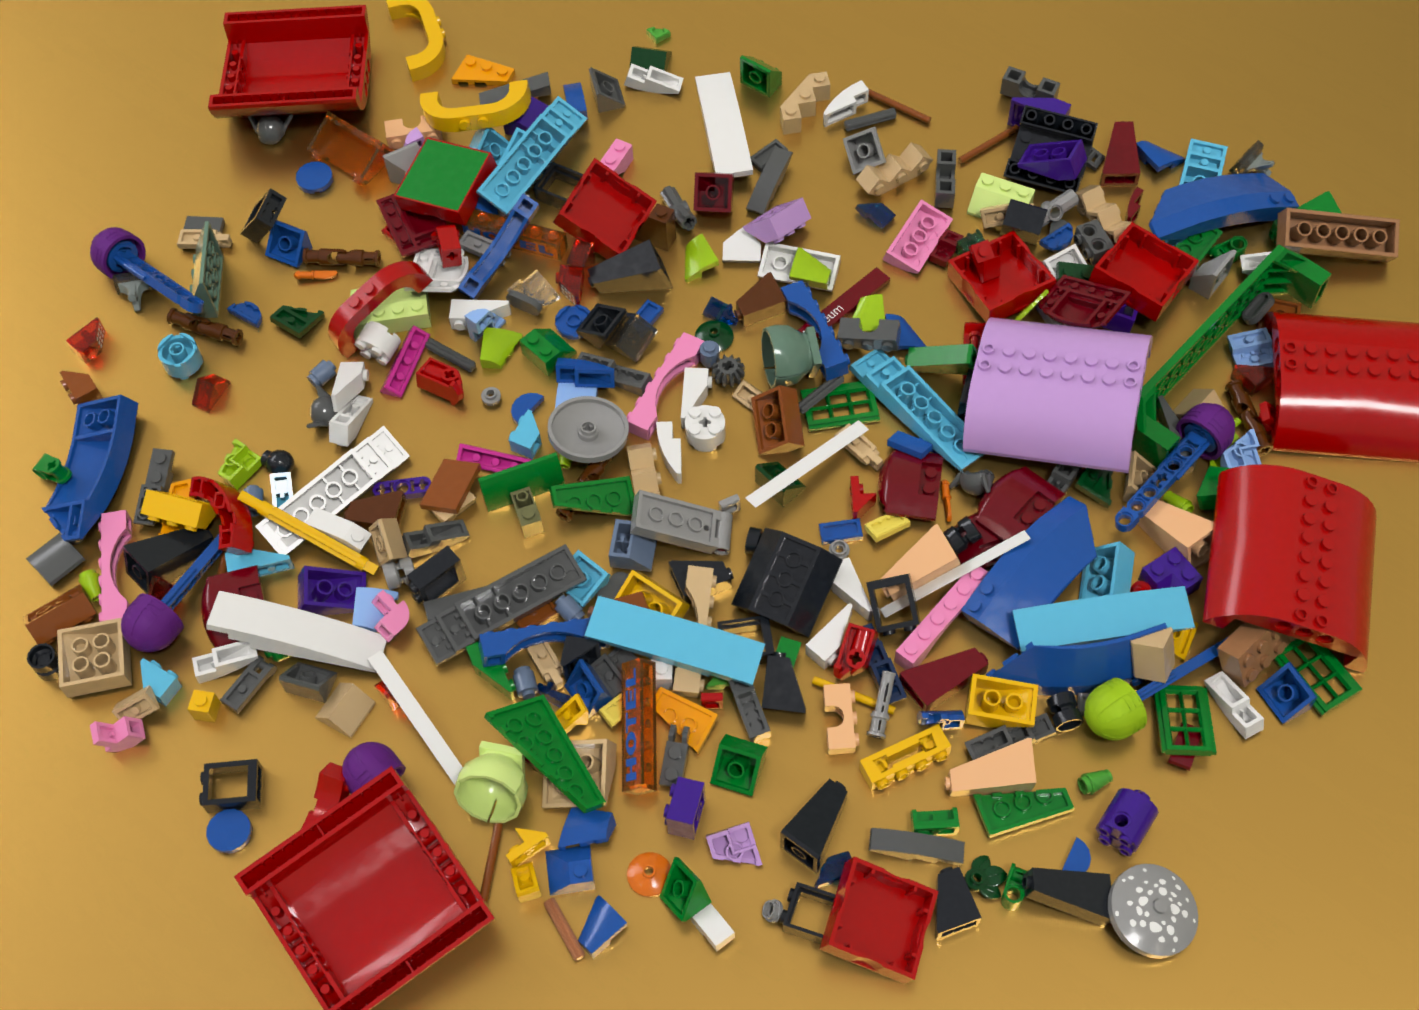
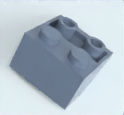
(630, 550)

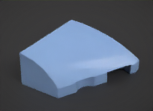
(480, 319)
(1242, 452)
(365, 613)

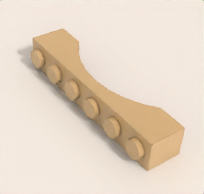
(698, 589)

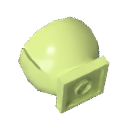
(492, 777)

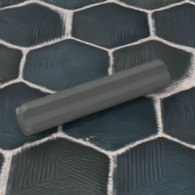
(870, 119)
(450, 355)
(819, 393)

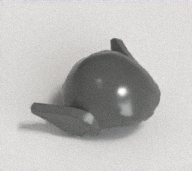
(270, 128)
(321, 410)
(975, 482)

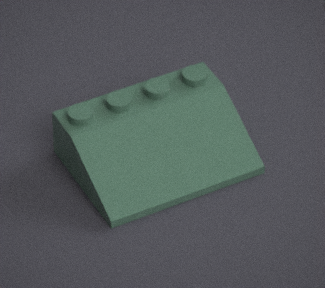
(207, 272)

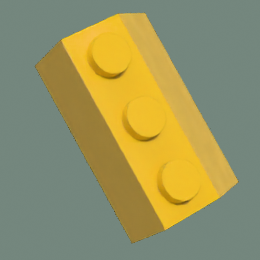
(177, 510)
(657, 596)

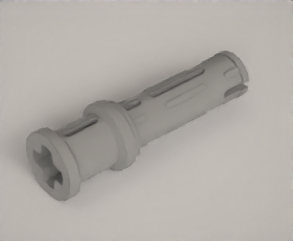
(880, 715)

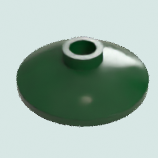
(723, 337)

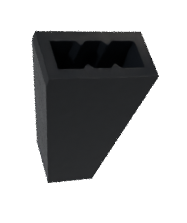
(1071, 892)

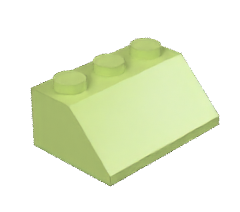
(997, 191)

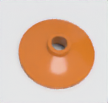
(646, 884)

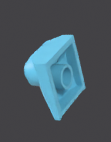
(596, 579)

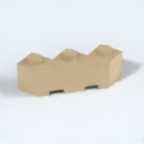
(803, 101)
(895, 171)
(1095, 207)
(642, 468)

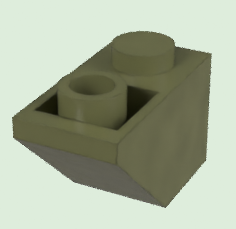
(527, 512)

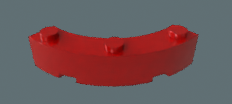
(235, 517)
(329, 791)

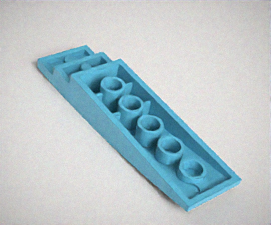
(531, 155)
(1201, 162)
(915, 405)
(1102, 617)
(675, 641)

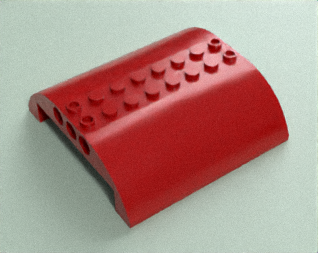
(294, 62)
(1345, 386)
(1293, 558)
(366, 895)

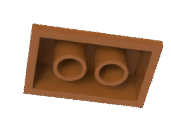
(777, 420)
(59, 614)

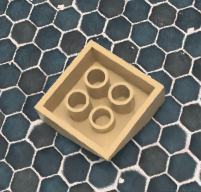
(93, 658)

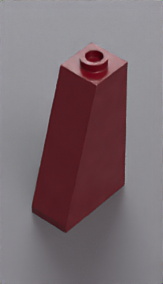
(1122, 160)
(942, 678)

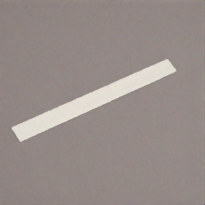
(806, 464)
(957, 572)
(416, 715)

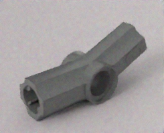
(683, 215)

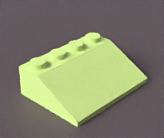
(400, 312)

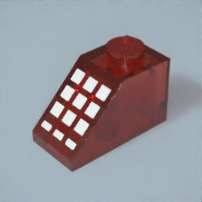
(571, 282)
(88, 341)

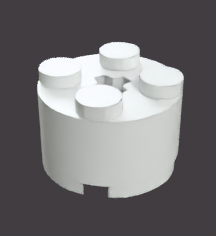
(377, 342)
(705, 427)

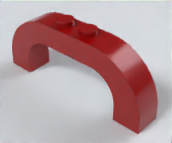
(369, 297)

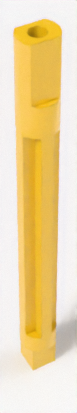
(309, 533)

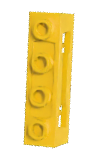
(934, 748)

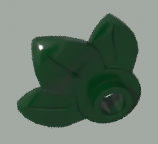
(988, 877)

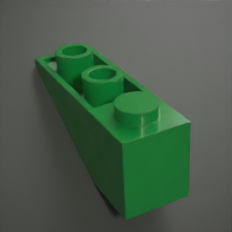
(493, 674)

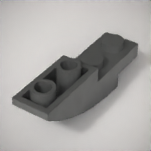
(158, 478)

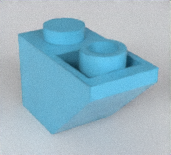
(526, 437)
(163, 683)

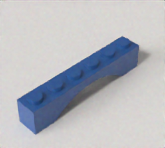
(491, 260)
(801, 304)
(500, 646)

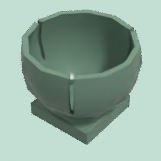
(790, 353)

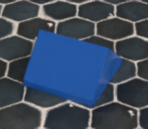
(287, 243)
(589, 686)
(1287, 693)

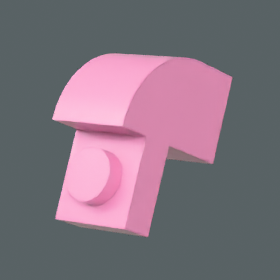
(394, 617)
(118, 736)

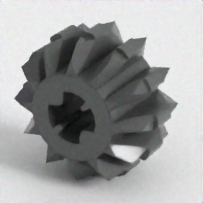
(728, 371)

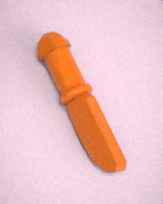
(321, 275)
(946, 497)

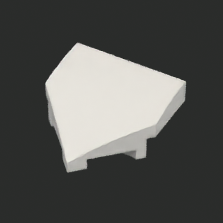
(742, 248)

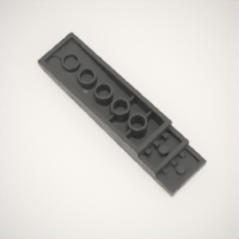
(500, 604)

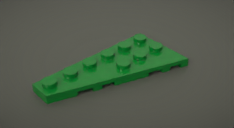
(543, 741)

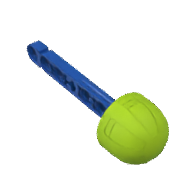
(1117, 709)

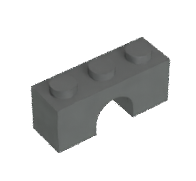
(1015, 85)
(945, 178)
(884, 338)

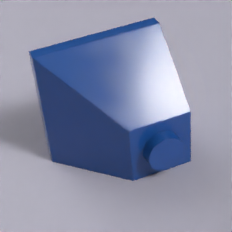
(570, 870)

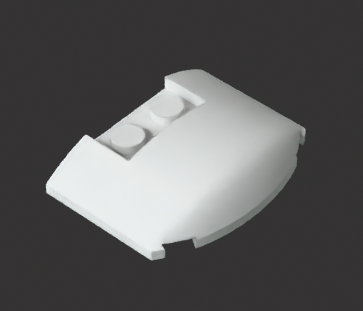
(443, 279)

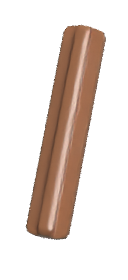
(564, 929)

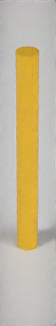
(858, 696)

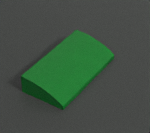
(536, 474)

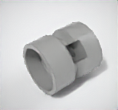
(392, 574)

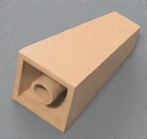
(1180, 529)
(924, 561)
(999, 771)

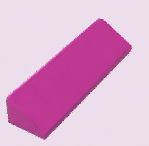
(405, 362)
(489, 459)

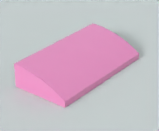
(917, 238)

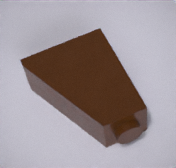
(659, 228)
(760, 302)
(368, 510)

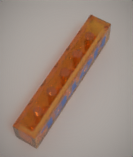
(534, 239)
(639, 727)

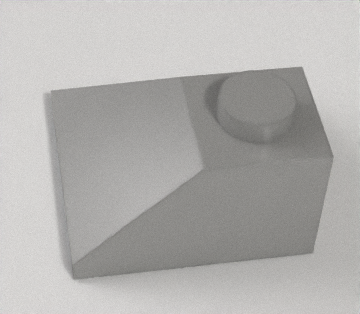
(864, 149)
(399, 161)
(1211, 274)

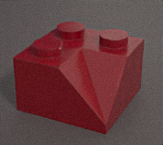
(713, 192)

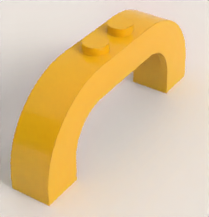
(431, 59)
(477, 116)

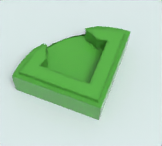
(658, 35)

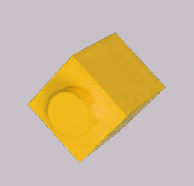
(204, 706)

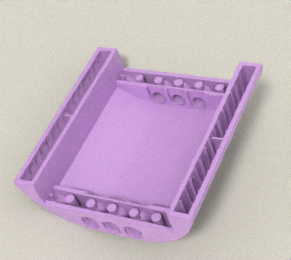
(1056, 394)

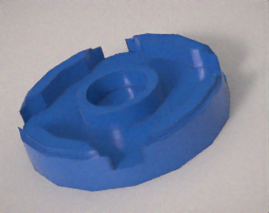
(314, 177)
(569, 319)
(229, 831)

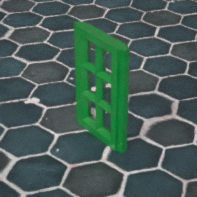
(842, 421)
(1334, 665)
(1204, 715)

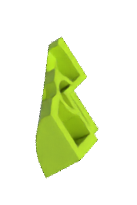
(698, 258)
(809, 270)
(869, 311)
(497, 346)
(239, 465)

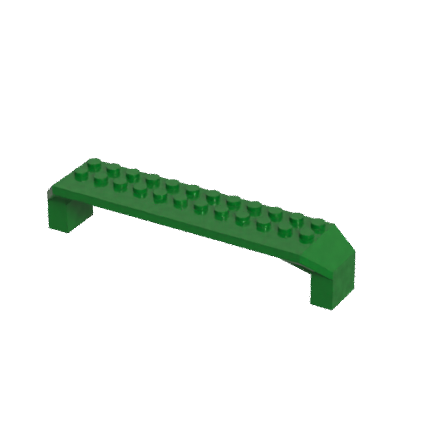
(1279, 274)

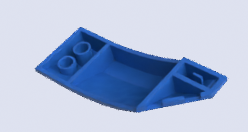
(97, 463)

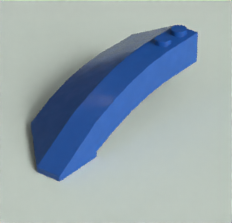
(1218, 204)
(1034, 570)
(1073, 666)

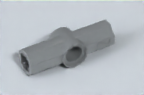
(1059, 206)

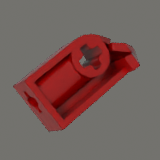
(448, 245)
(440, 380)
(856, 642)

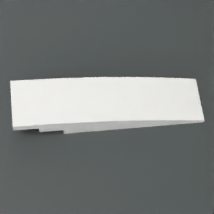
(723, 124)
(338, 485)
(293, 631)

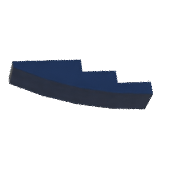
(880, 662)

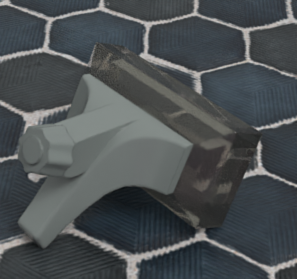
(1252, 161)
(132, 286)

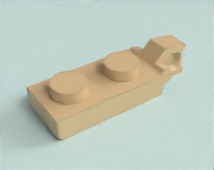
(994, 215)
(189, 238)
(864, 450)
(546, 663)

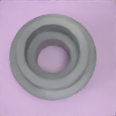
(491, 400)
(839, 544)
(772, 910)

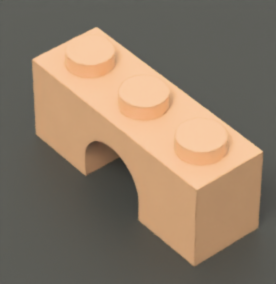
(397, 132)
(839, 699)

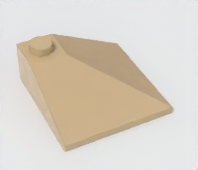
(600, 761)

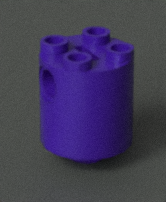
(1127, 820)

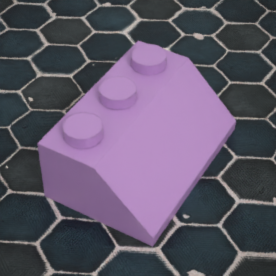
(779, 221)

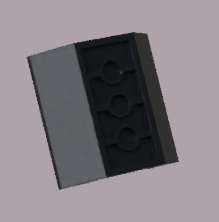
(1044, 127)
(787, 581)

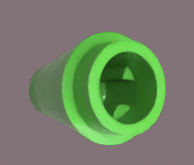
(1094, 781)

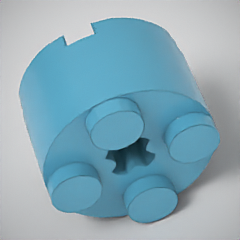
(179, 355)

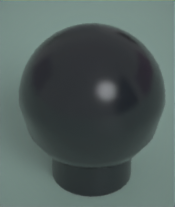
(277, 461)

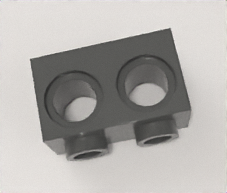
(1092, 241)

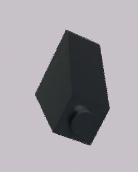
(678, 571)
(781, 685)
(954, 904)

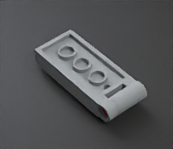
(681, 523)

